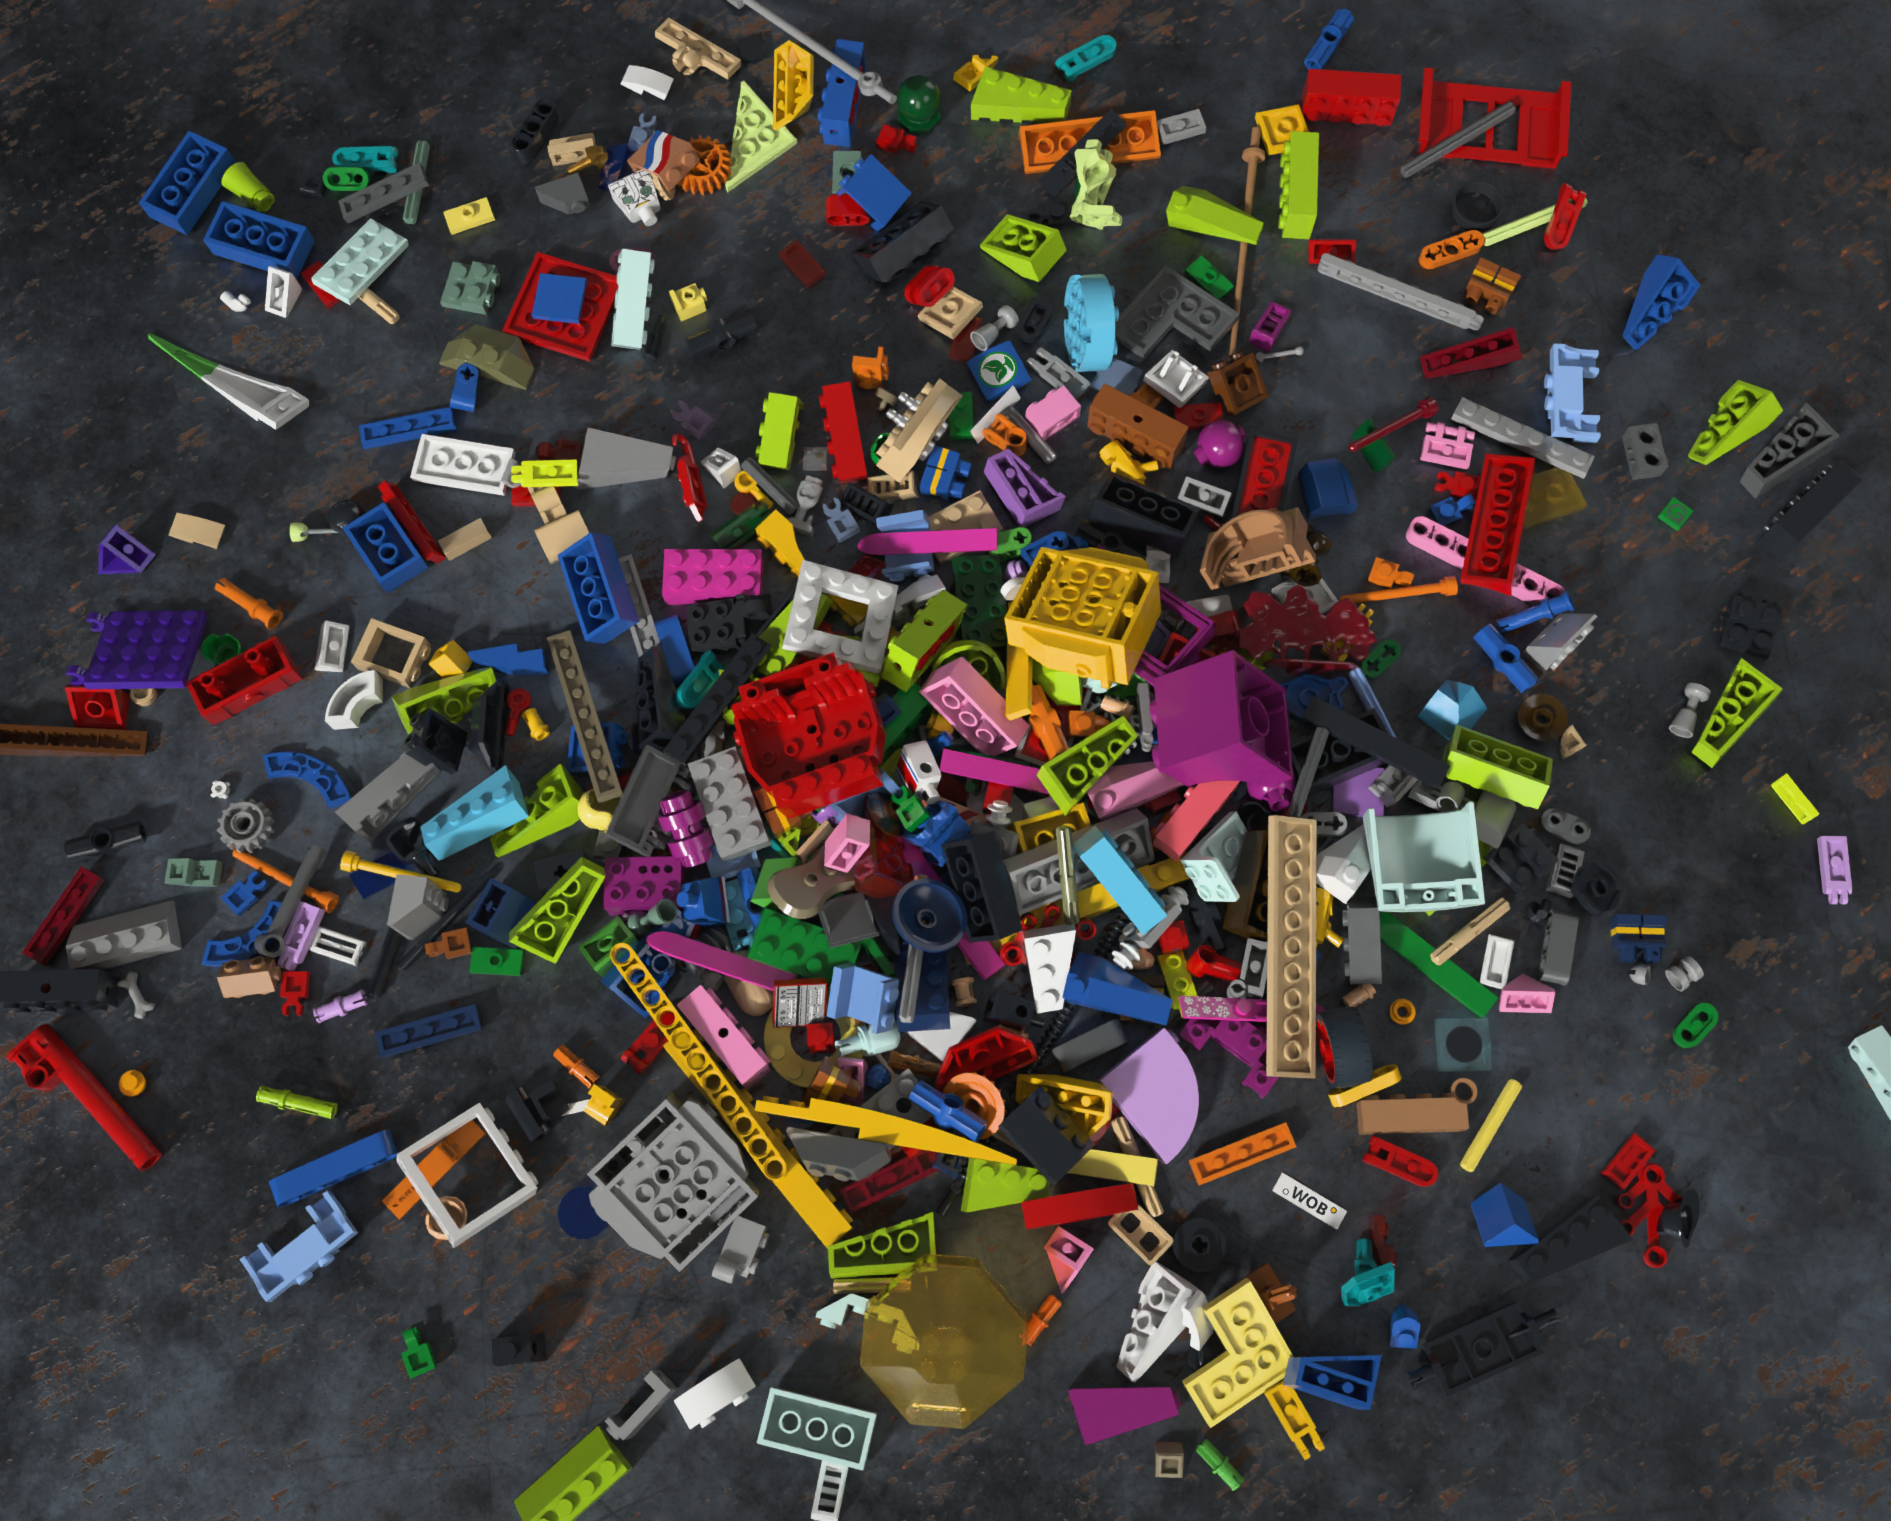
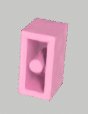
(1053, 412)
(847, 843)

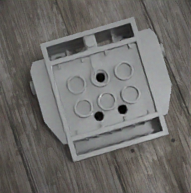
(698, 1156)

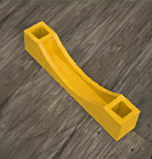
(779, 537)

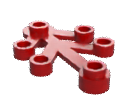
(1018, 942)
(1650, 1208)

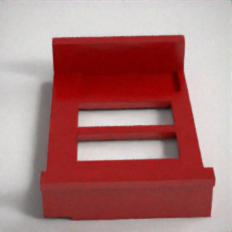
(1541, 121)

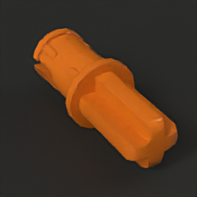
(576, 1066)
(1041, 1318)

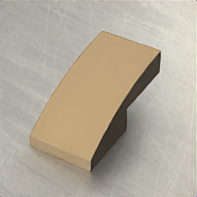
(197, 530)

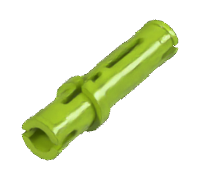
(286, 1099)

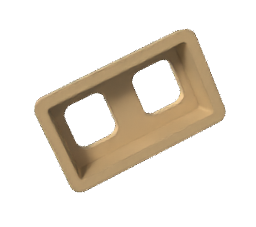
(1147, 1224)

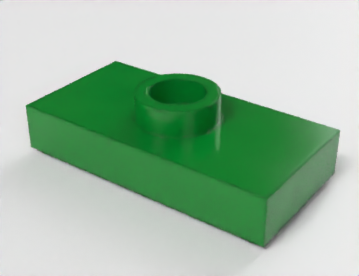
(1209, 278)
(496, 961)

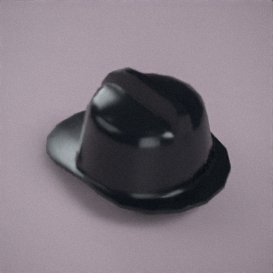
(1680, 1219)

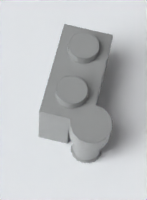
(1253, 972)

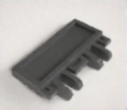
(641, 801)

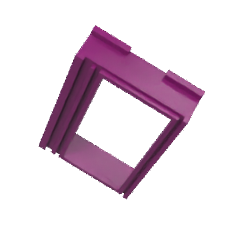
(1149, 666)

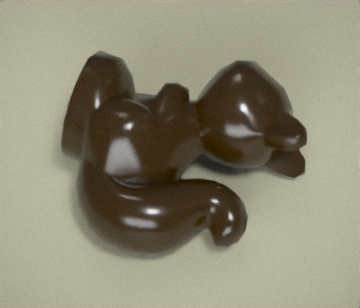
(1310, 574)

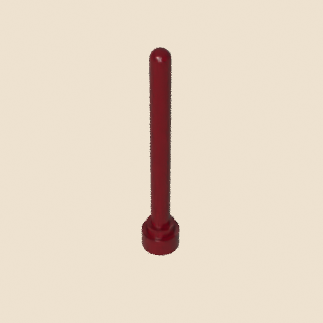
(1425, 409)

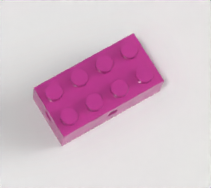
(711, 575)

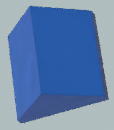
(1503, 1218)

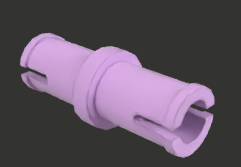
(340, 1006)

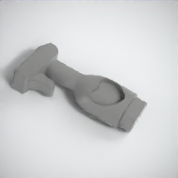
(806, 497)

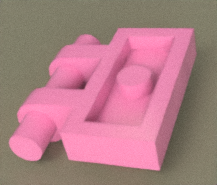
(1447, 451)

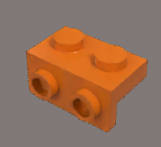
(869, 371)

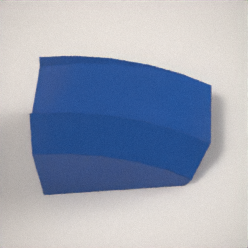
(1326, 489)

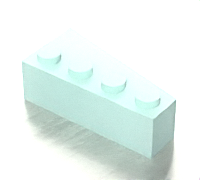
(631, 299)
(1873, 1057)

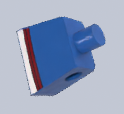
(705, 902)

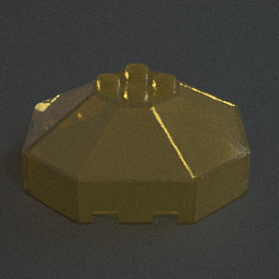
(944, 1341)

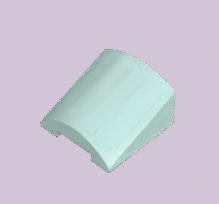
(1425, 860)

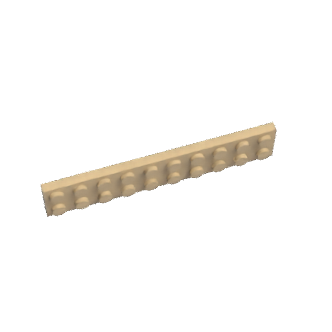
(1291, 947)

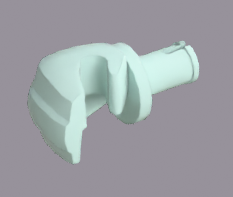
(869, 1042)

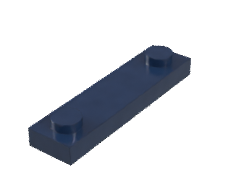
(428, 1031)

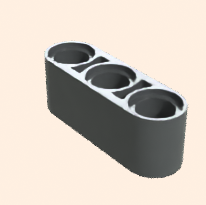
(1558, 947)
(1090, 1046)

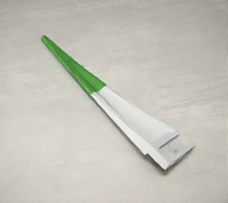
(256, 397)

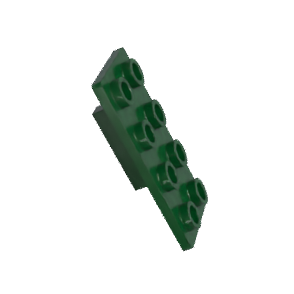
(979, 585)

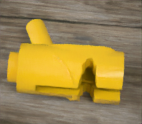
(1123, 464)
(1324, 910)

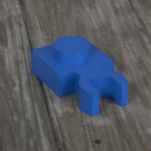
(242, 896)

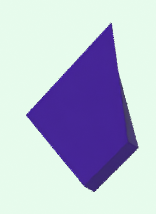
(122, 553)

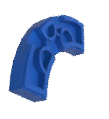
(311, 770)
(241, 946)

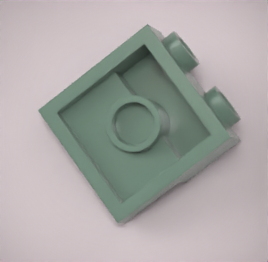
(471, 287)

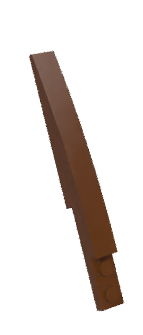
(70, 741)

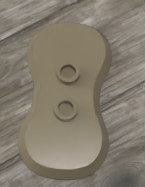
(806, 888)

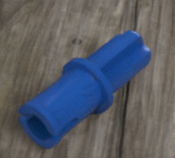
(939, 743)

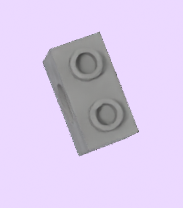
(1206, 497)

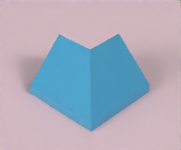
(1453, 705)

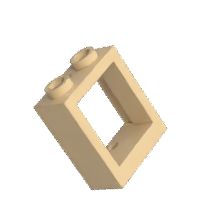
(370, 643)

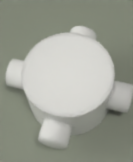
(220, 789)

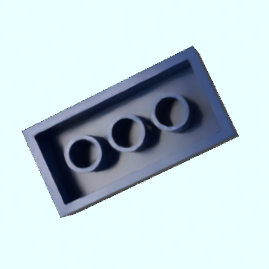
(187, 183)
(258, 239)
(598, 588)

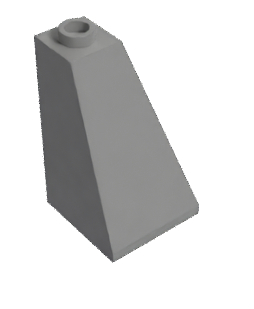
(621, 459)

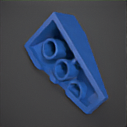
(657, 963)
(1108, 988)

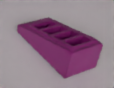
(1264, 339)

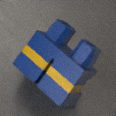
(941, 474)

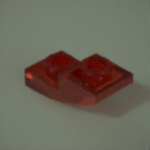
(1378, 1231)

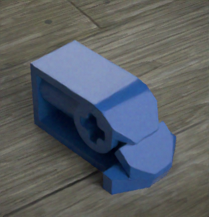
(1056, 540)

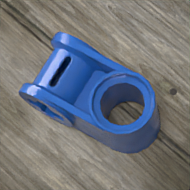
(464, 390)

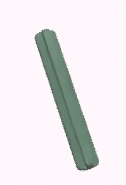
(413, 200)

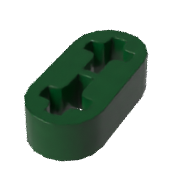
(1384, 663)

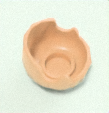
(456, 1210)

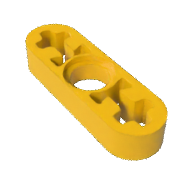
(1381, 1079)

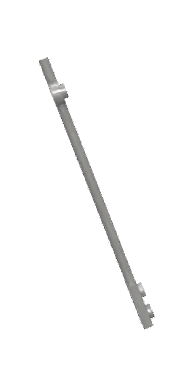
(868, 82)

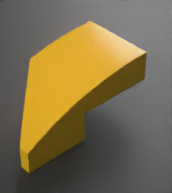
(971, 72)

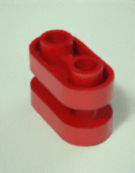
(929, 285)

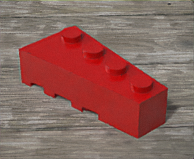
(844, 433)

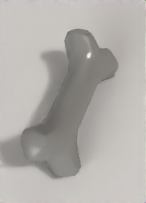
(141, 1004)

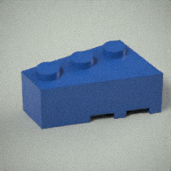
(1336, 1378)

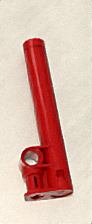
(47, 1053)

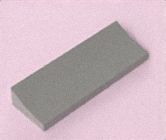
(1036, 872)

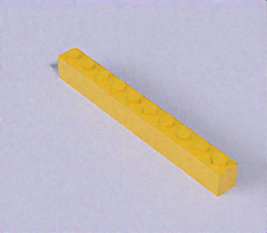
(798, 1185)

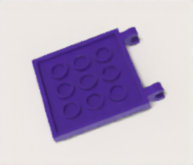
(142, 649)

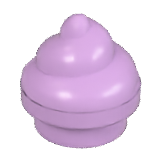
(1015, 569)

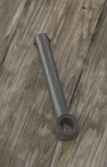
(290, 903)

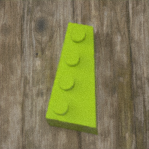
(1018, 98)
(557, 914)

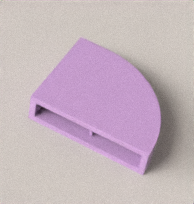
(1157, 1093)

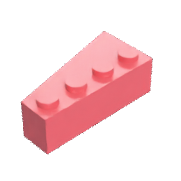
(1192, 816)

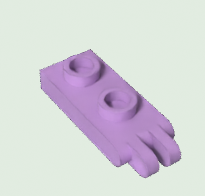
(1835, 868)
(300, 935)

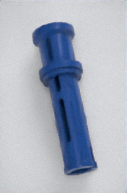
(1547, 608)

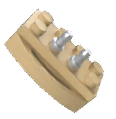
(916, 428)

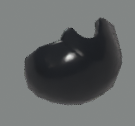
(344, 513)
(1254, 815)

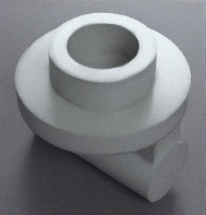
(506, 478)

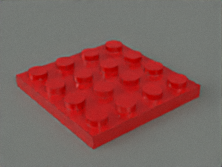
(563, 337)

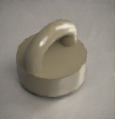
(884, 398)

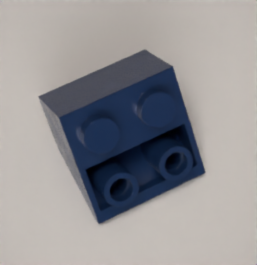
(499, 911)

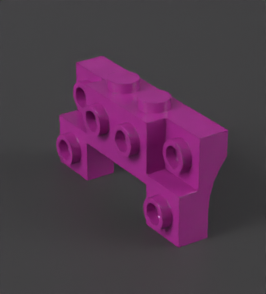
(1241, 1040)

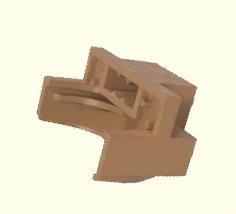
(1266, 545)

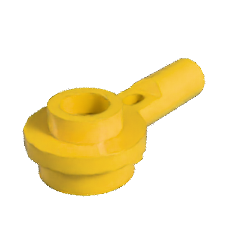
(746, 484)

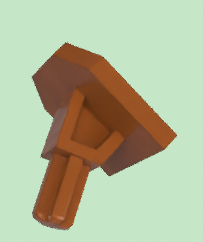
(1273, 1295)

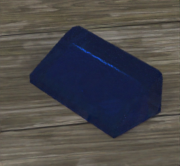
(615, 166)
(372, 883)

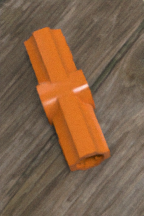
(1046, 724)

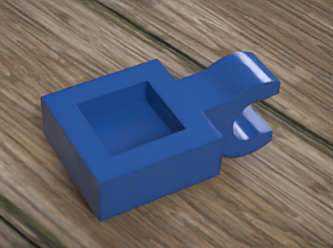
(1449, 512)

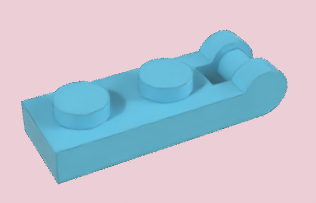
(739, 916)

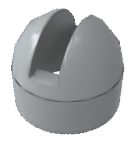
(1642, 974)

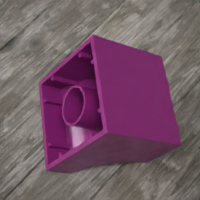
(1221, 724)

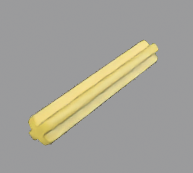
(1491, 1125)

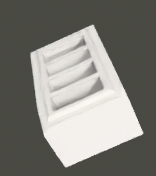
(823, 1515)

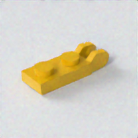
(1293, 1416)

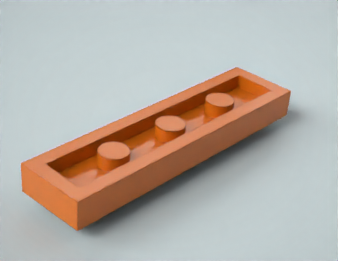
(1242, 1154)

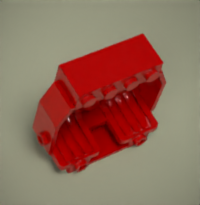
(776, 739)

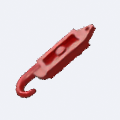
(690, 479)

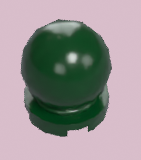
(919, 104)

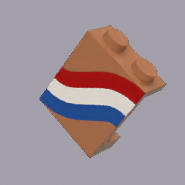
(665, 157)

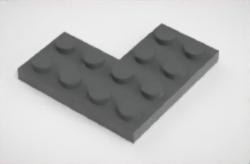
(1172, 303)

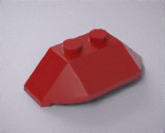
(988, 1054)

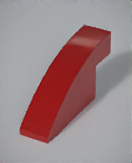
(1079, 1206)

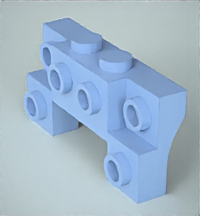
(1565, 393)
(305, 1253)

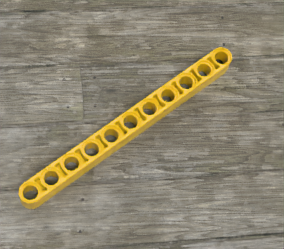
(695, 1048)

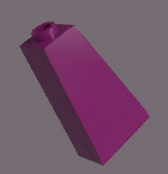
(1117, 1410)

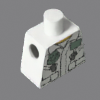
(636, 197)

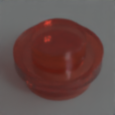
(741, 502)

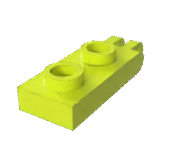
(546, 473)
(1177, 978)

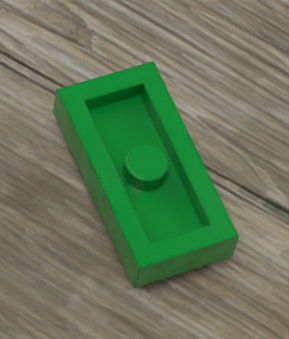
(962, 418)

